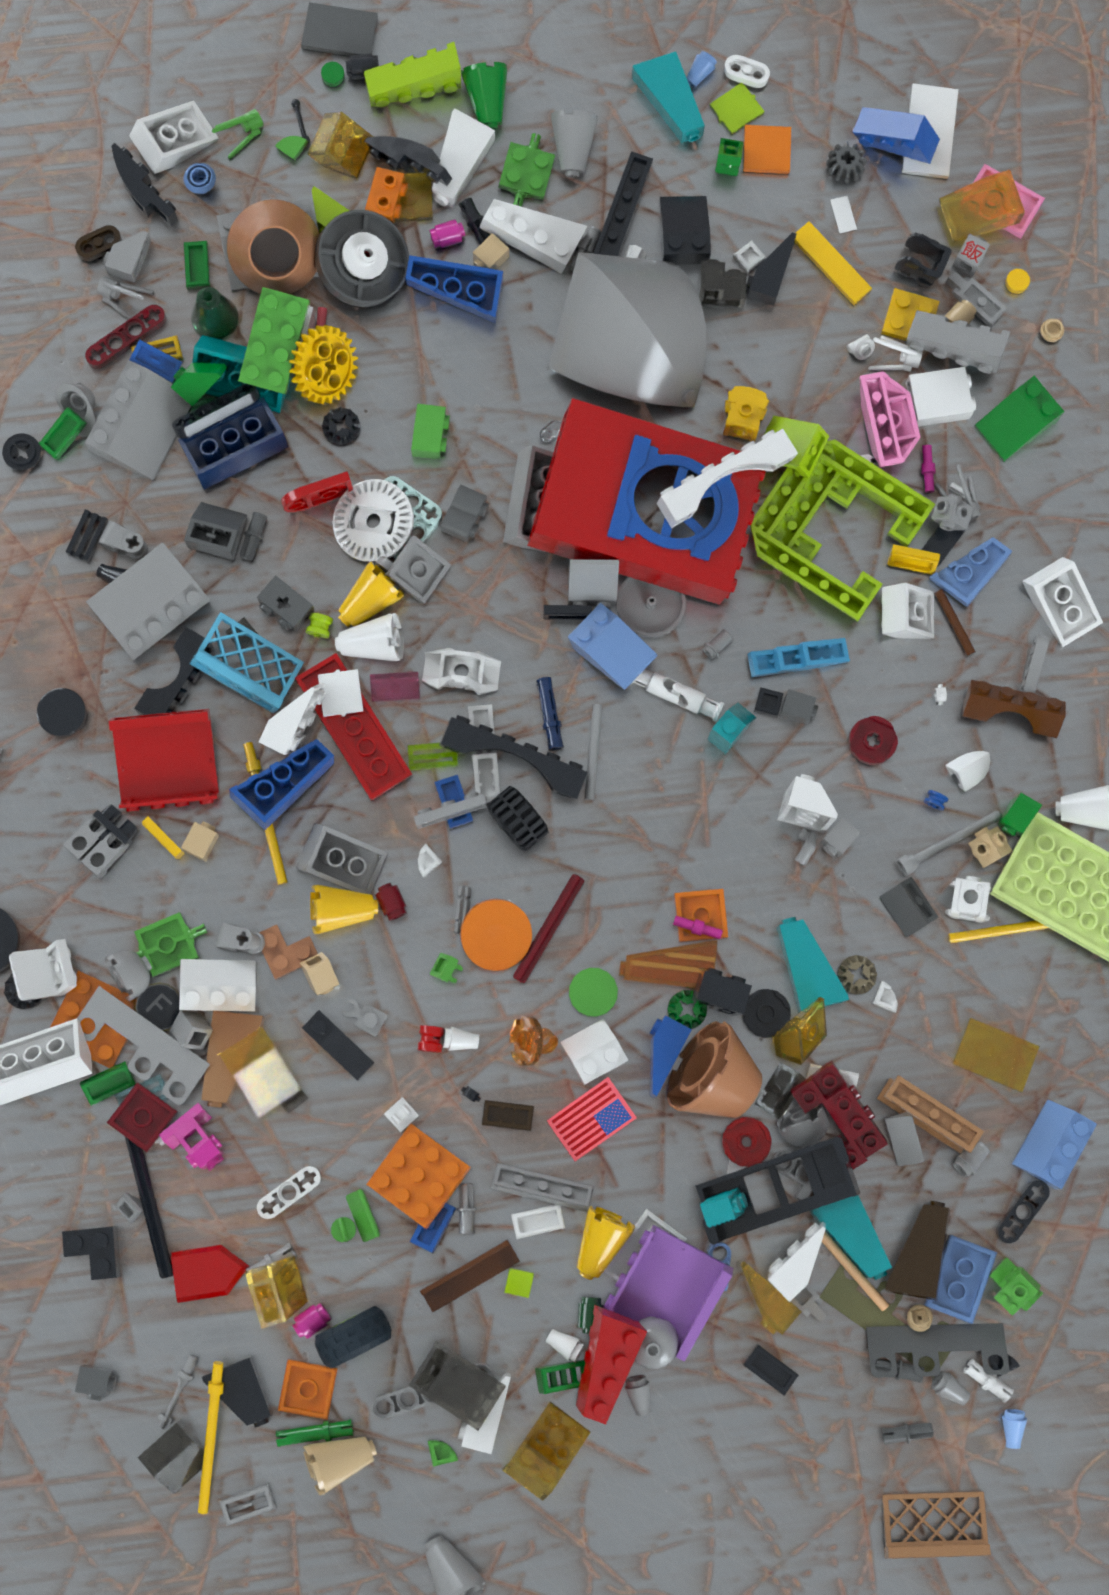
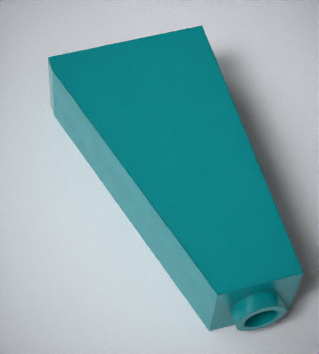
(669, 92)
(808, 967)
(855, 1235)

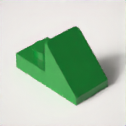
(729, 156)

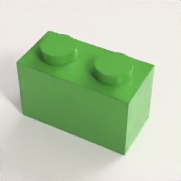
(429, 431)

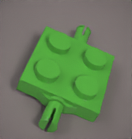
(526, 171)
(167, 943)

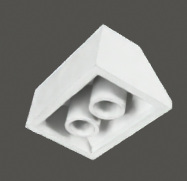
(217, 985)

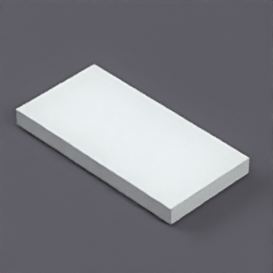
(939, 108)

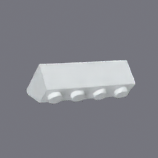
(807, 805)
(43, 1061)

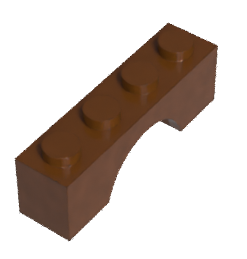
(986, 700)

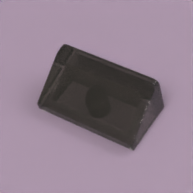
(777, 1093)

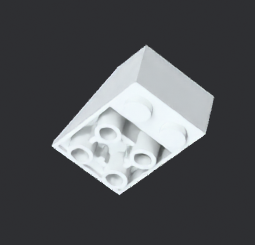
(286, 728)
(794, 1271)

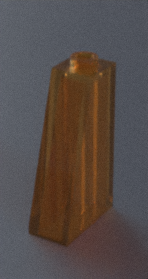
(670, 966)

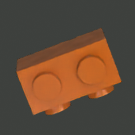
(386, 193)

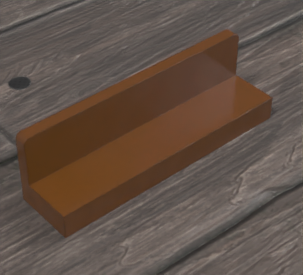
(470, 1275)

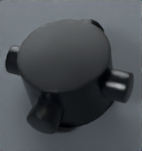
(470, 1094)

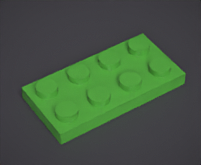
(272, 338)

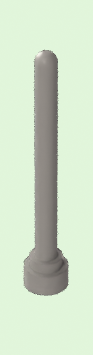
(909, 863)

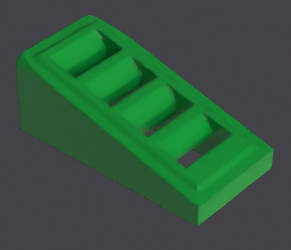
(542, 1382)

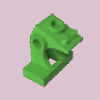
(1016, 1286)

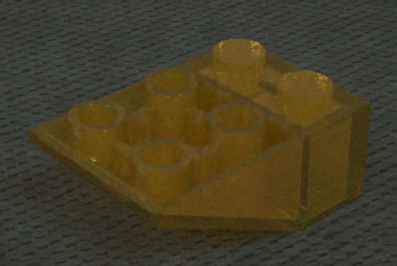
(546, 1451)

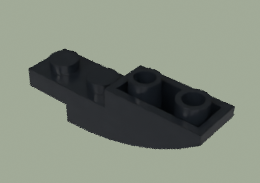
(408, 154)
(139, 186)

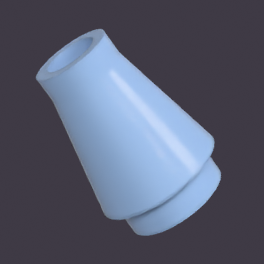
(1014, 1426)

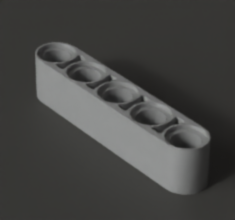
(399, 1407)

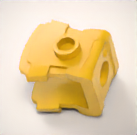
(745, 412)

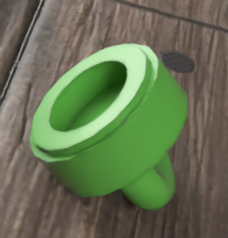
(343, 1229)

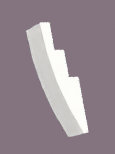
(484, 761)

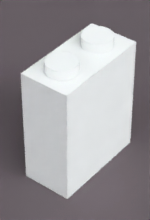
(941, 396)

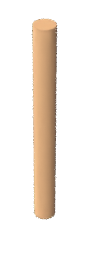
(854, 1272)

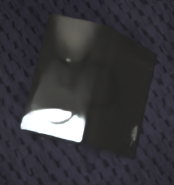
(174, 1457)

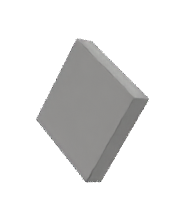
(418, 569)

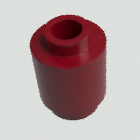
(391, 901)

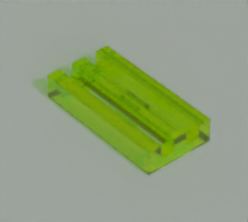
(430, 765)

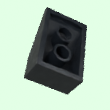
(685, 229)

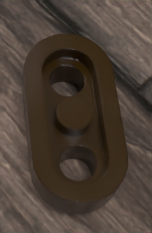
(97, 241)

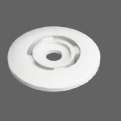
(378, 498)

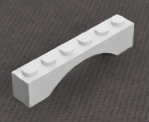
(766, 455)

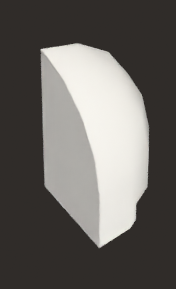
(970, 768)

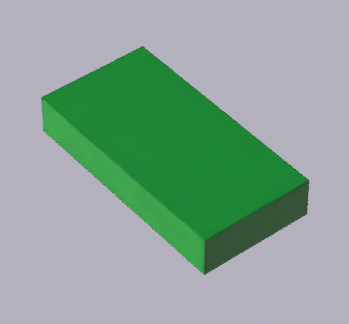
(196, 265)
(62, 433)
(107, 1083)

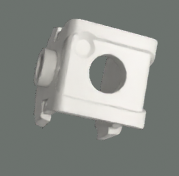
(963, 910)

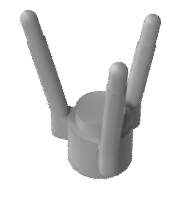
(113, 288)
(970, 500)

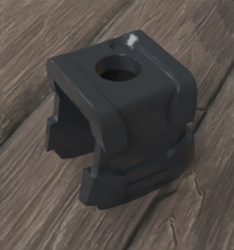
(913, 268)

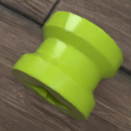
(319, 625)

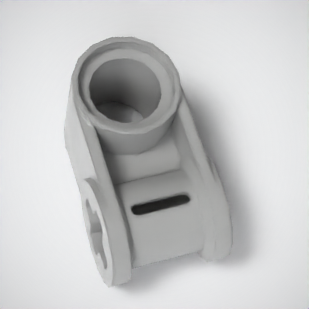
(119, 539)
(239, 939)

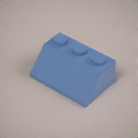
(1054, 1144)

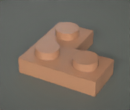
(284, 958)

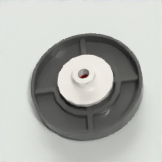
(361, 258)

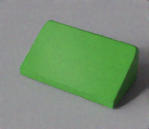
(363, 1215)

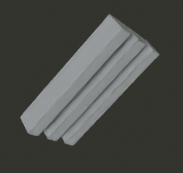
(268, 1497)

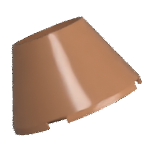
(267, 215)
(715, 1074)

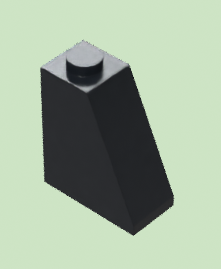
(244, 1392)

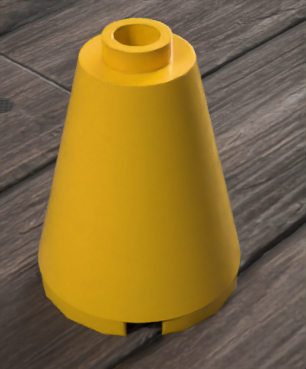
(368, 596)
(339, 908)
(601, 1241)

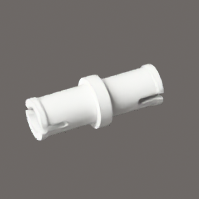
(988, 1382)

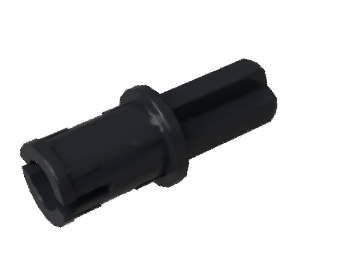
(474, 219)

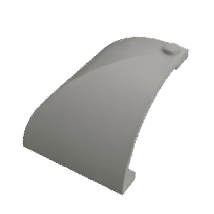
(632, 330)

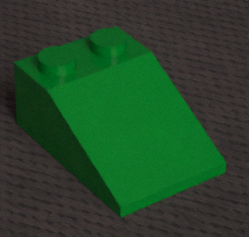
(1019, 418)

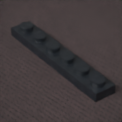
(624, 205)

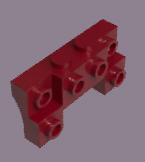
(844, 1106)

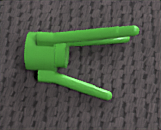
(250, 122)

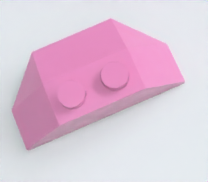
(888, 418)

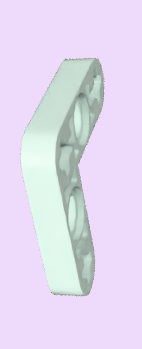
(420, 520)

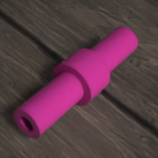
(928, 468)
(697, 927)

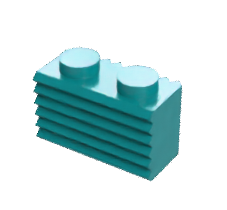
(723, 1207)

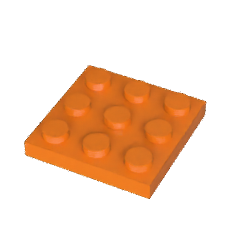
(108, 1043)
(418, 1176)

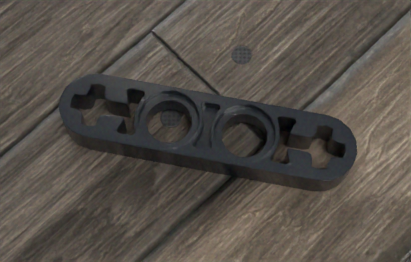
(215, 410)

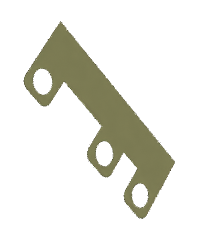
(844, 1297)

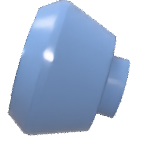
(199, 178)

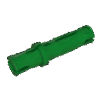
(314, 1433)

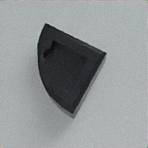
(997, 1363)

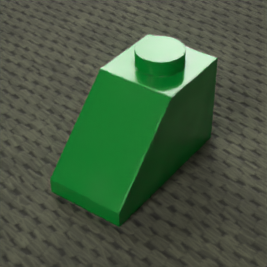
(196, 380)
(1018, 815)

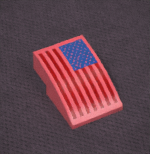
(591, 1119)

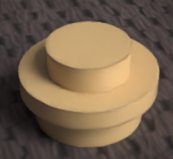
(1052, 330)

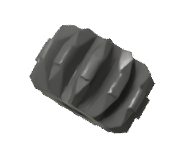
(838, 159)

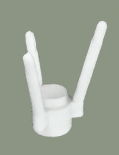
(908, 356)

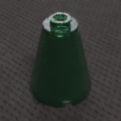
(214, 314)

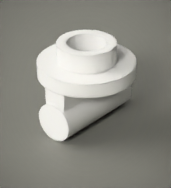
(862, 347)

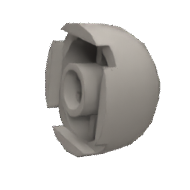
(129, 972)
(802, 1128)
(658, 1345)

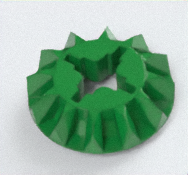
(676, 1009)

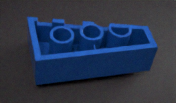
(458, 284)
(278, 787)

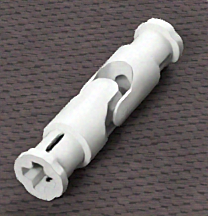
(691, 700)

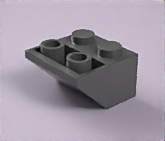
(215, 530)

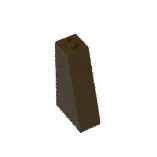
(921, 1260)

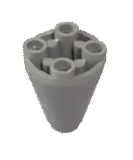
(451, 1571)

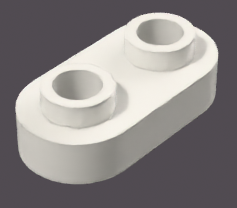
(747, 70)

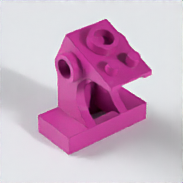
(204, 1153)

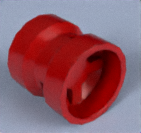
(430, 1039)

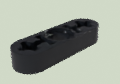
(1039, 1201)

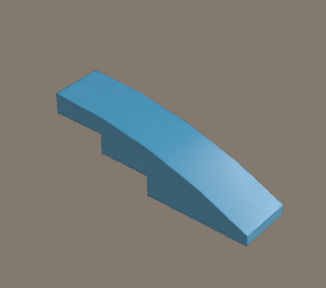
(798, 657)

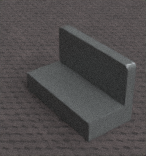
(908, 906)

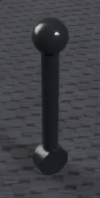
(295, 104)

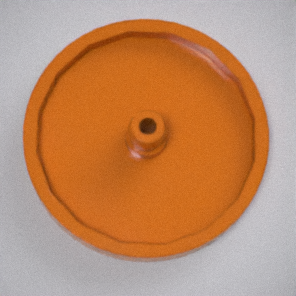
(496, 934)

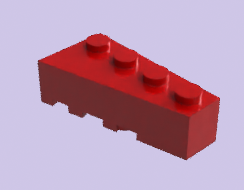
(608, 1361)

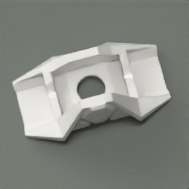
(482, 668)

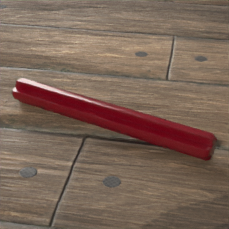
(548, 928)

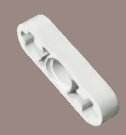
(277, 1208)

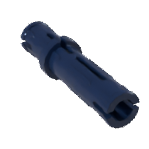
(551, 722)

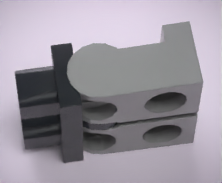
(101, 842)

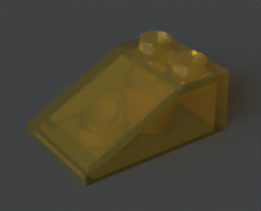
(983, 206)
(259, 1071)
(769, 1303)

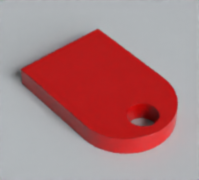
(317, 493)

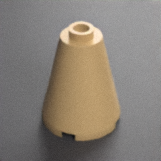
(337, 1461)

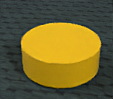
(1017, 281)

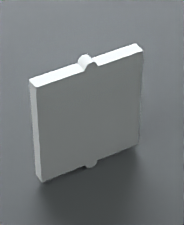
(342, 693)

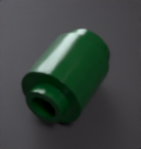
(585, 1312)

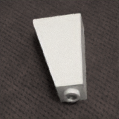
(462, 153)

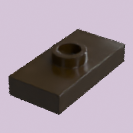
(507, 1115)

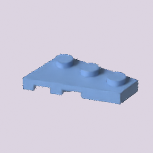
(971, 573)

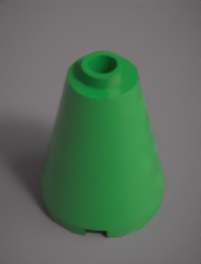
(486, 91)

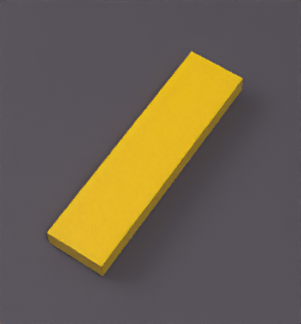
(832, 263)

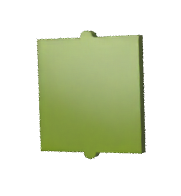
(736, 108)

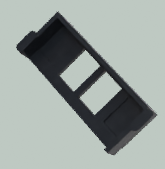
(828, 1174)

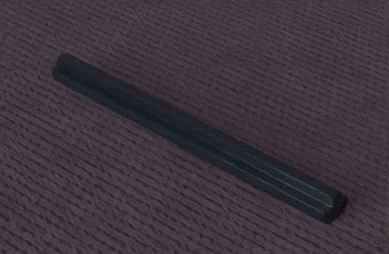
(150, 1210)

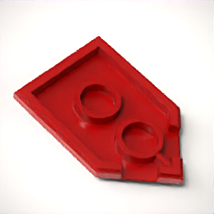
(205, 1272)

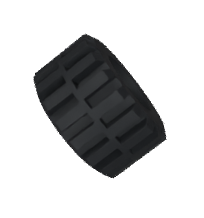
(517, 818)

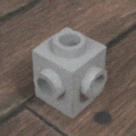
(952, 513)

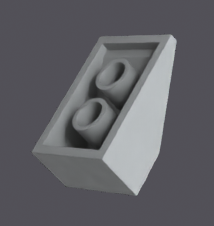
(593, 582)
(341, 859)

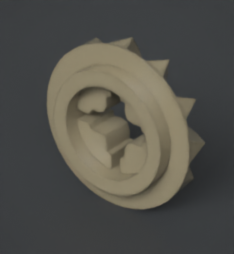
(846, 977)

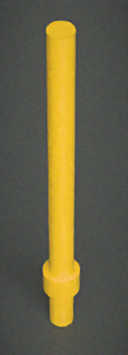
(254, 767)
(995, 931)
(215, 1389)

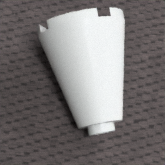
(373, 639)
(1086, 808)

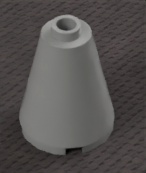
(573, 139)

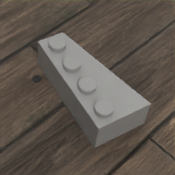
(958, 341)

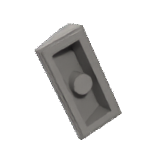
(904, 1139)

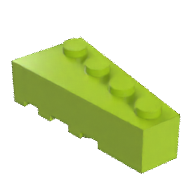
(414, 77)

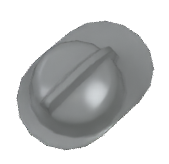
(80, 400)

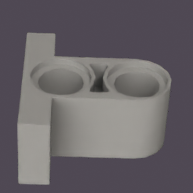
(792, 1173)

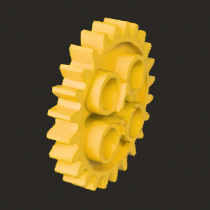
(323, 364)

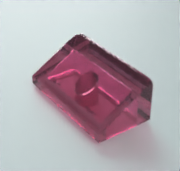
(395, 686)

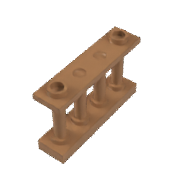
(930, 1114)

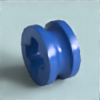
(936, 800)

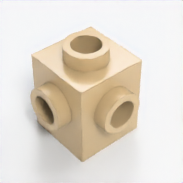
(990, 846)

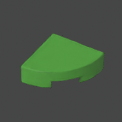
(292, 146)
(441, 1452)

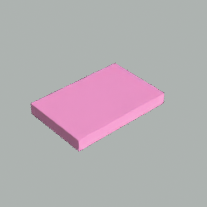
(1030, 200)

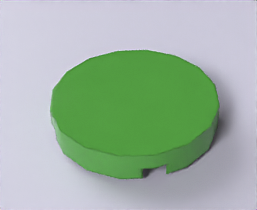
(593, 992)

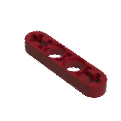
(122, 333)

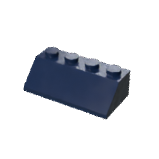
(234, 444)

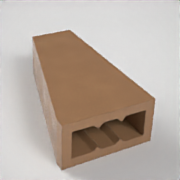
(227, 1030)

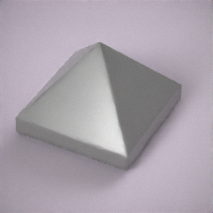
(129, 1207)

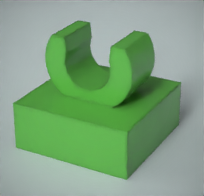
(444, 968)

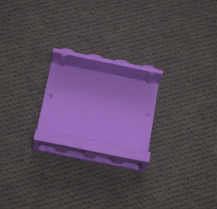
(671, 1284)

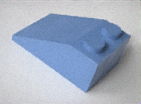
(611, 646)

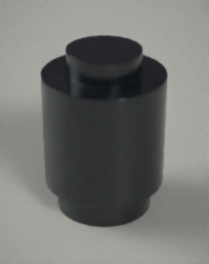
(359, 64)

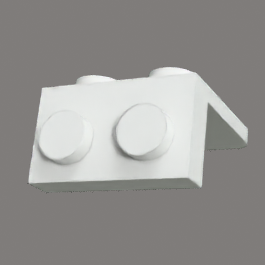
(43, 971)

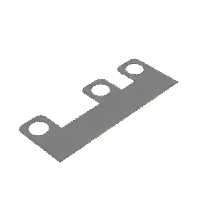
(151, 1040)

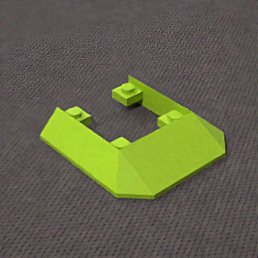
(796, 499)

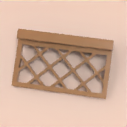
(931, 1548)

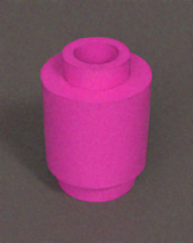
(447, 234)
(311, 1321)

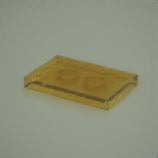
(995, 1055)

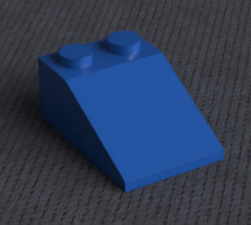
(666, 1045)

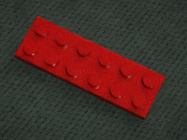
(360, 738)

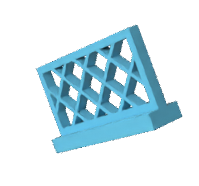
(241, 682)

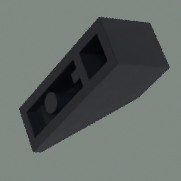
(769, 274)
(338, 1045)

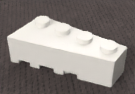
(534, 233)

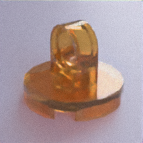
(528, 1040)

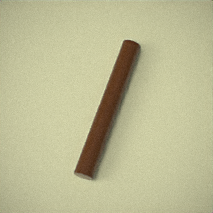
(954, 622)

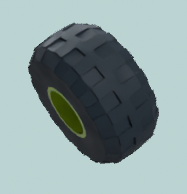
(353, 1337)

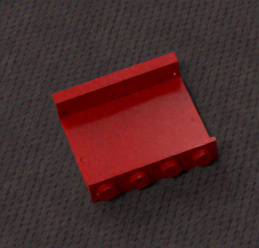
(165, 759)

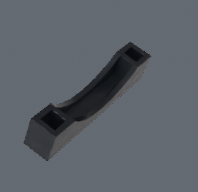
(560, 776)

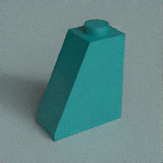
(731, 727)

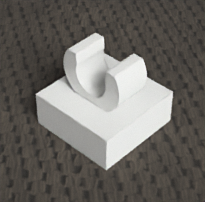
(401, 1114)

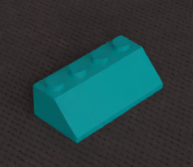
(232, 355)

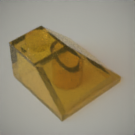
(802, 1033)

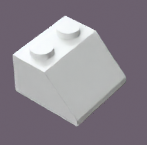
(907, 612)
(594, 1051)

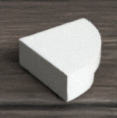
(427, 861)
(885, 998)

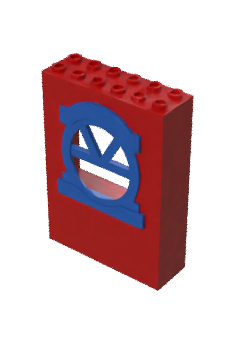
(592, 512)

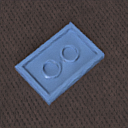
(962, 1278)

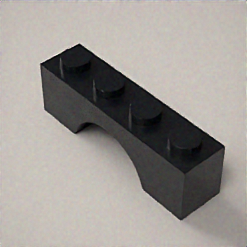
(166, 698)

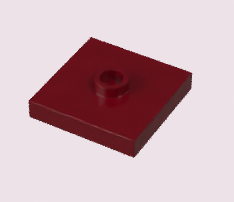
(142, 1117)

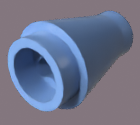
(701, 68)

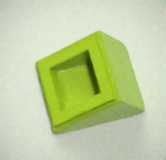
(519, 1282)

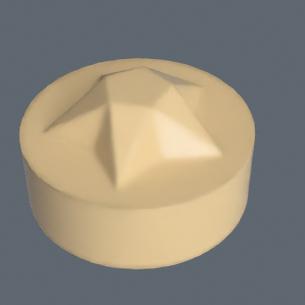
(919, 1318)

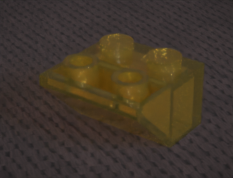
(340, 144)
(276, 1291)

